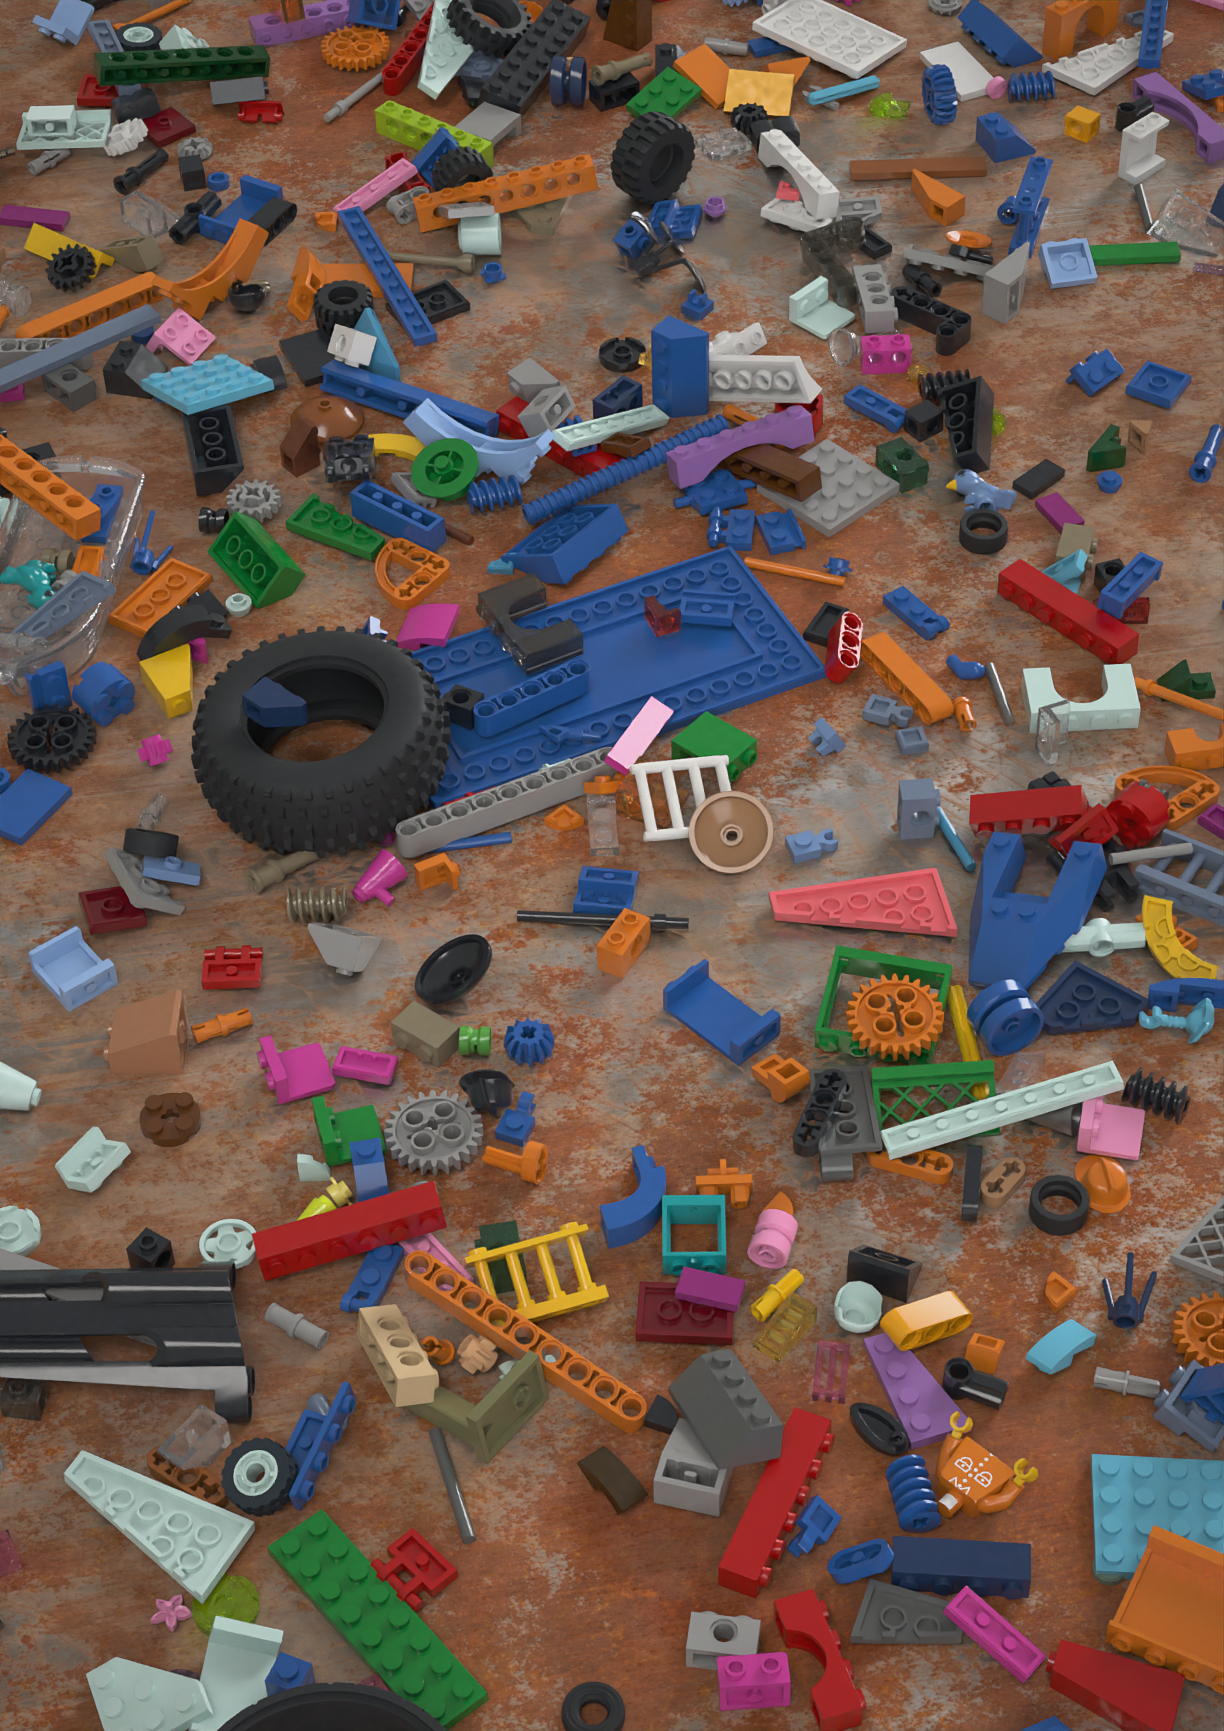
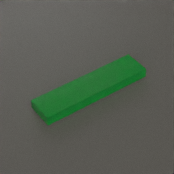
(1135, 253)

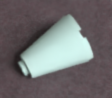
(17, 1090)

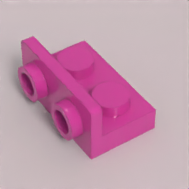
(753, 1681)

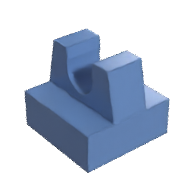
(829, 738)

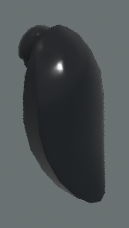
(879, 1428)

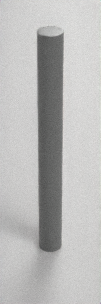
(452, 1486)

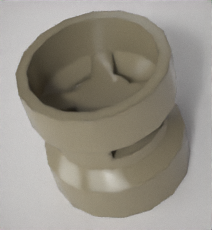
(62, 560)

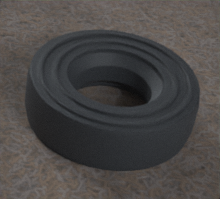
(593, 1693)

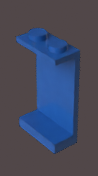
(253, 197)
(719, 1015)

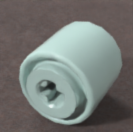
(480, 235)

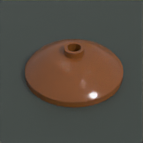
(332, 416)

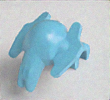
(1196, 1023)

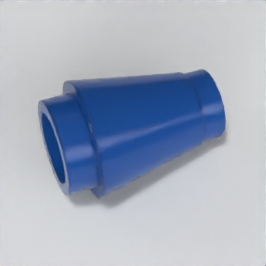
(1005, 211)

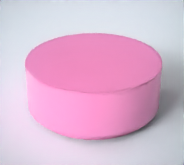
(996, 87)

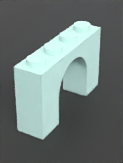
(1115, 710)

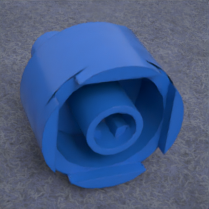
(104, 693)

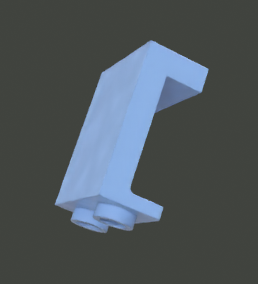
(72, 969)

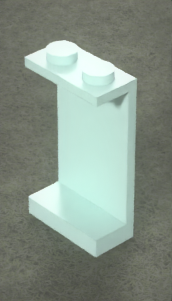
(236, 1668)

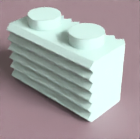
(51, 121)

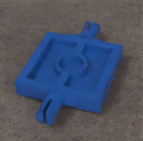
(716, 490)

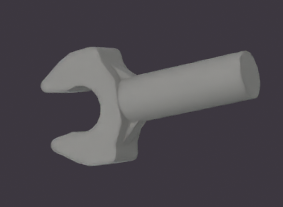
(831, 104)

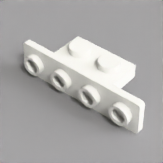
(738, 343)

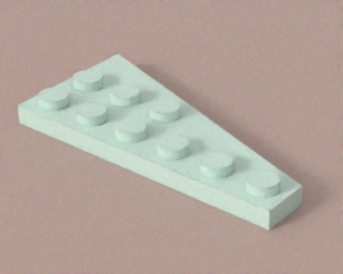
(442, 54)

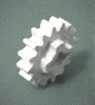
(125, 137)

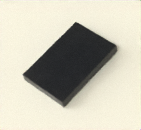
(438, 302)
(308, 354)

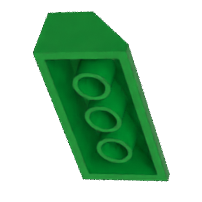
(255, 561)

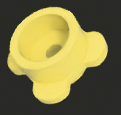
(339, 1193)

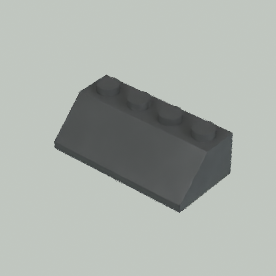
(727, 1411)

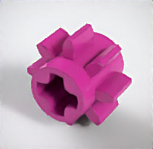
(155, 750)

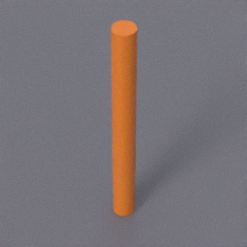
(795, 572)

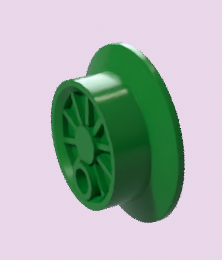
(445, 469)

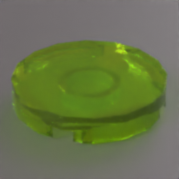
(231, 1599)

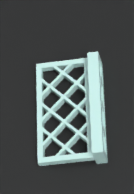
(89, 123)

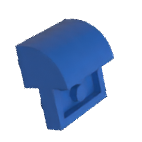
(431, 152)

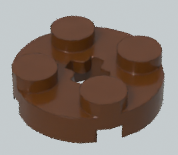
(166, 1105)

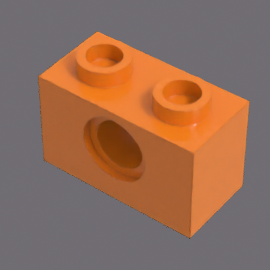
(623, 943)

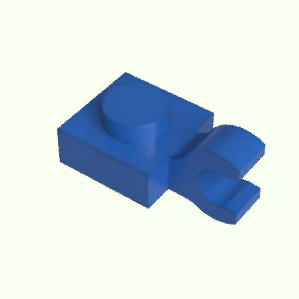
(517, 1125)
(817, 1525)

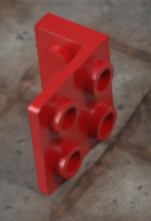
(1093, 827)

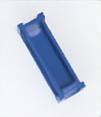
(1129, 584)

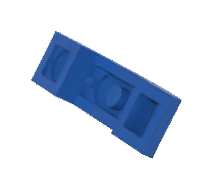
(1186, 992)

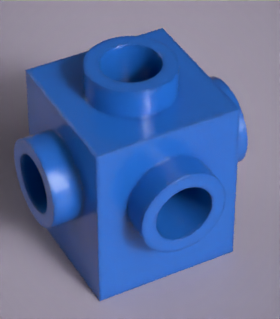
(632, 240)

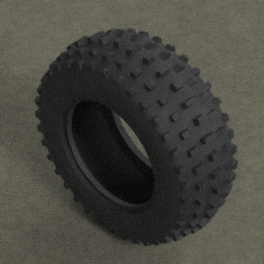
(336, 799)

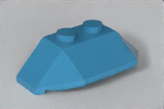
(382, 359)

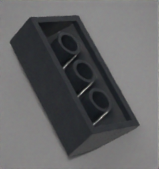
(212, 449)

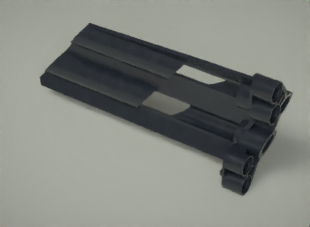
(179, 1308)

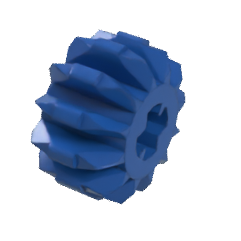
(529, 1042)

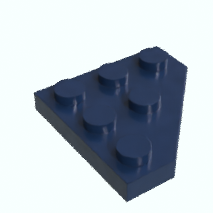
(1089, 1001)

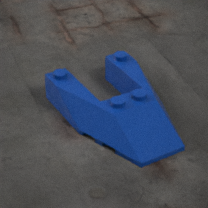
(1021, 932)

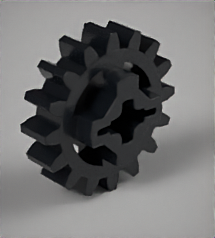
(71, 268)

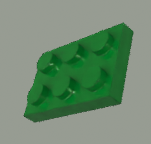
(665, 94)

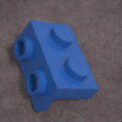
(1096, 372)

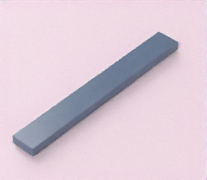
(77, 346)

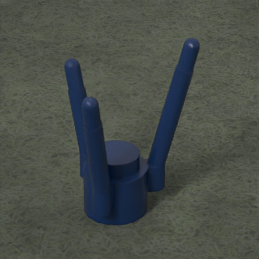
(1126, 1311)

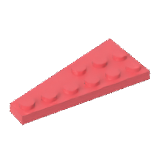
(885, 902)

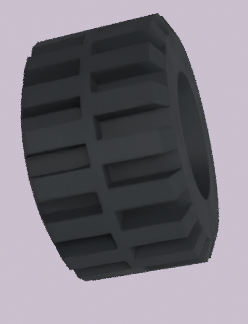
(458, 164)
(341, 304)

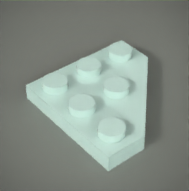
(146, 1698)

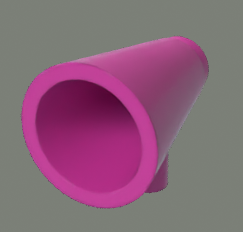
(378, 878)

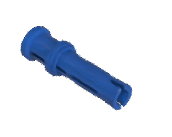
(1206, 458)

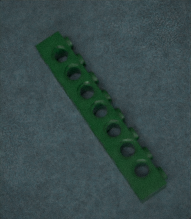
(181, 65)

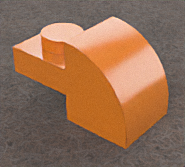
(781, 1076)

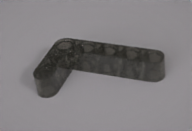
(820, 251)

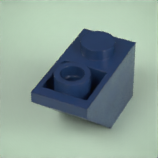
(273, 705)

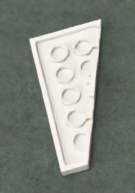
(1101, 64)

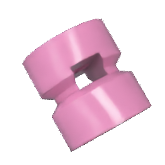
(772, 1239)

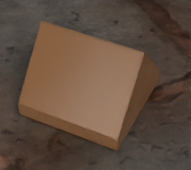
(1139, 434)

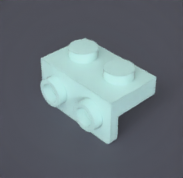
(91, 1161)

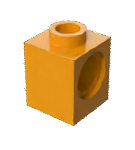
(1082, 124)

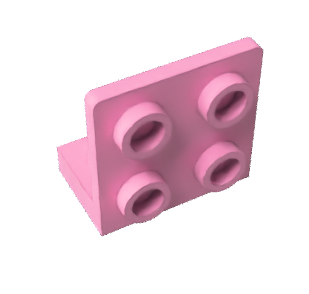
(182, 337)
(1110, 1129)

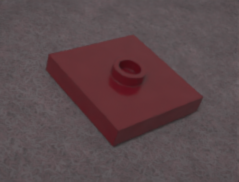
(168, 127)
(110, 910)

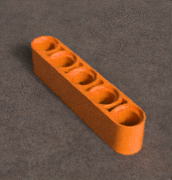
(906, 678)

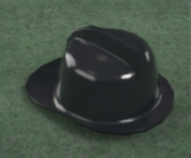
(488, 1091)

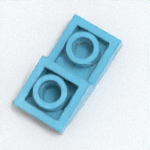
(1058, 1346)

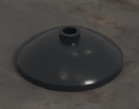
(453, 969)

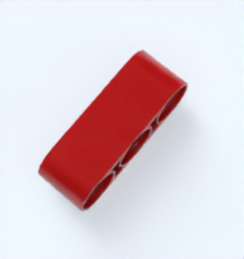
(843, 647)

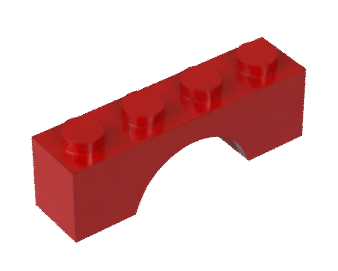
(805, 1627)

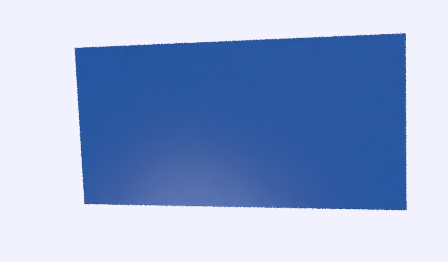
(685, 670)

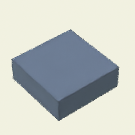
(911, 740)

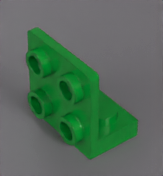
(343, 1127)

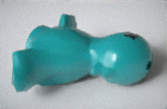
(34, 579)

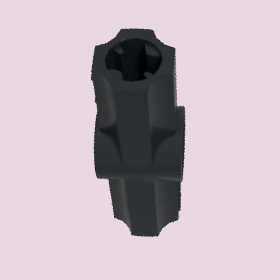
(189, 223)

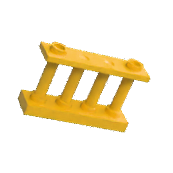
(558, 1301)

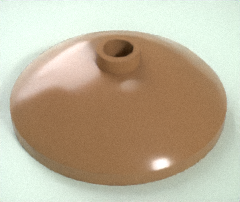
(728, 814)

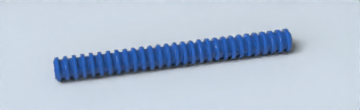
(618, 472)

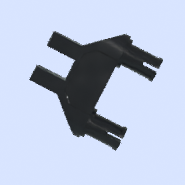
(1115, 877)

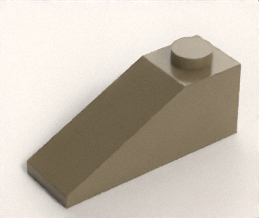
(136, 253)

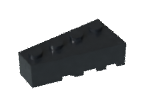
(969, 422)

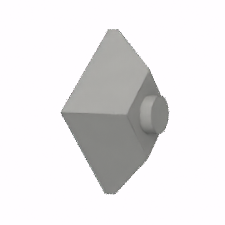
(529, 380)
(344, 947)

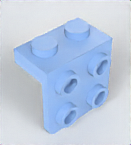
(67, 21)

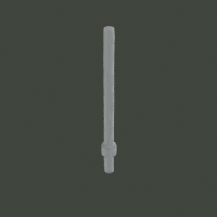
(341, 107)

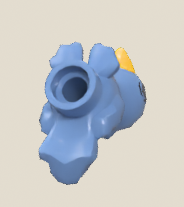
(979, 493)

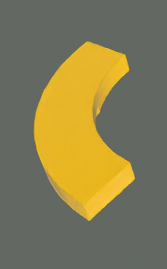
(401, 445)
(1165, 945)

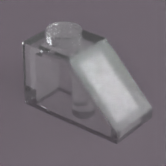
(197, 1440)

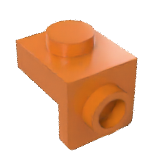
(436, 871)

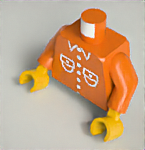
(974, 1477)

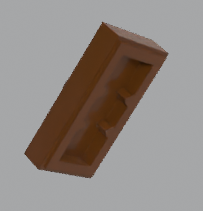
(625, 444)

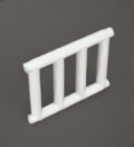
(667, 768)

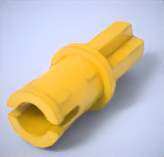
(775, 1295)

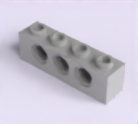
(874, 299)

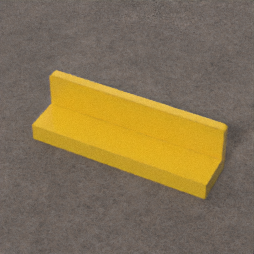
(45, 242)

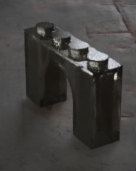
(529, 648)

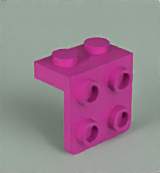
(295, 1071)

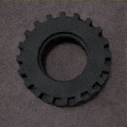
(483, 36)

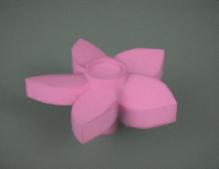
(171, 1612)

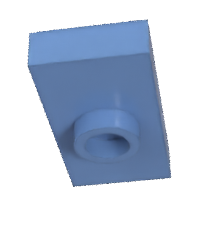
(171, 869)

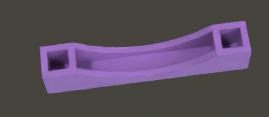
(1169, 101)
(694, 461)

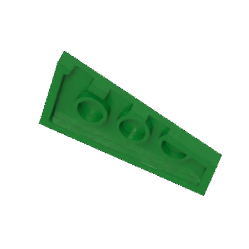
(328, 526)

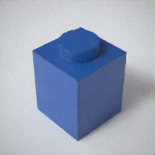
(288, 1673)

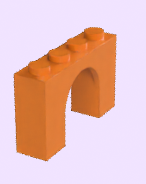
(1063, 18)

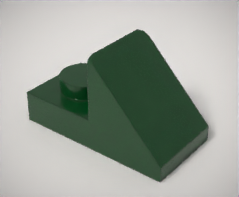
(1107, 451)
(1189, 684)

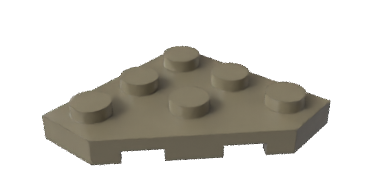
(542, 217)

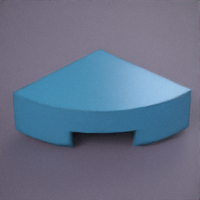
(501, 567)

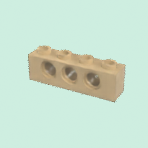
(397, 1355)

